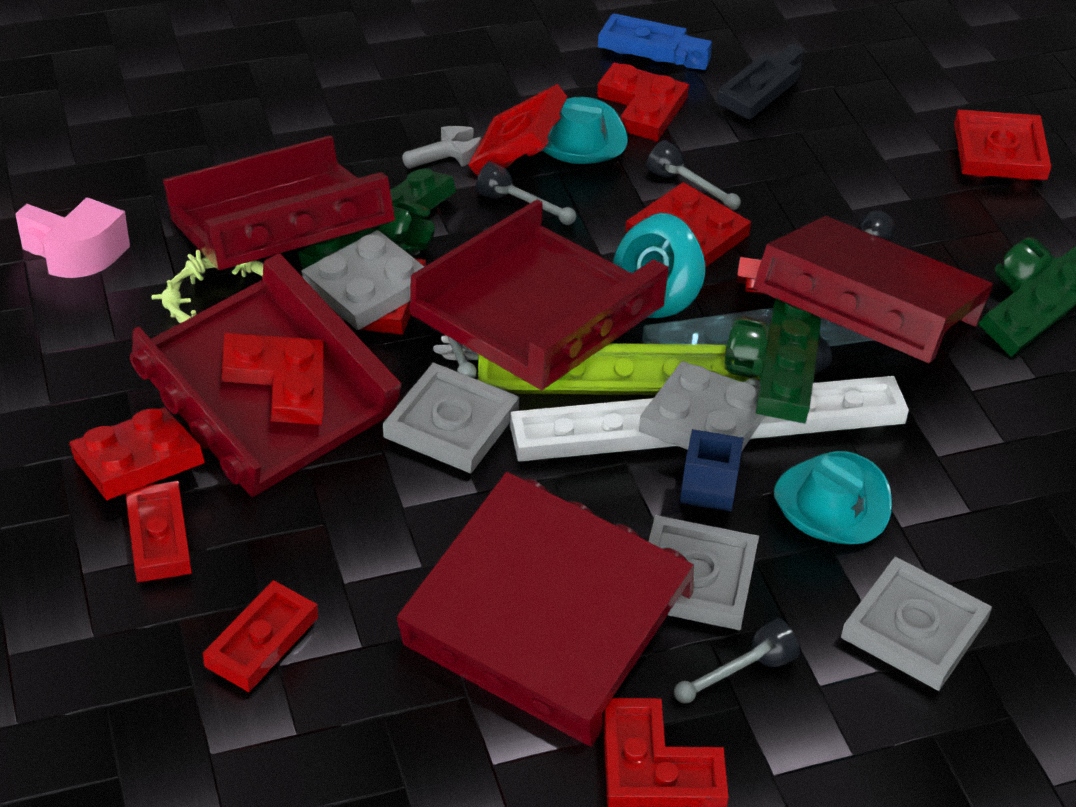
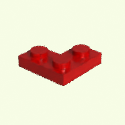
(649, 98)
(287, 364)
(647, 772)

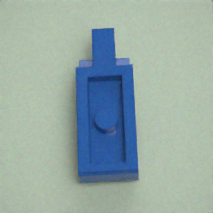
(654, 41)

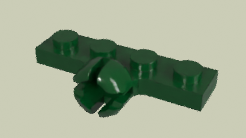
(410, 201)
(1041, 294)
(780, 356)

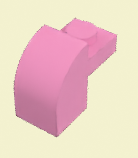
(79, 243)

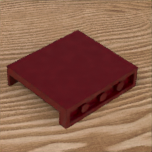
(275, 203)
(871, 286)
(533, 297)
(237, 416)
(545, 604)

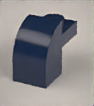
(711, 470)

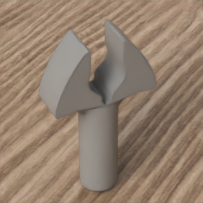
(455, 142)

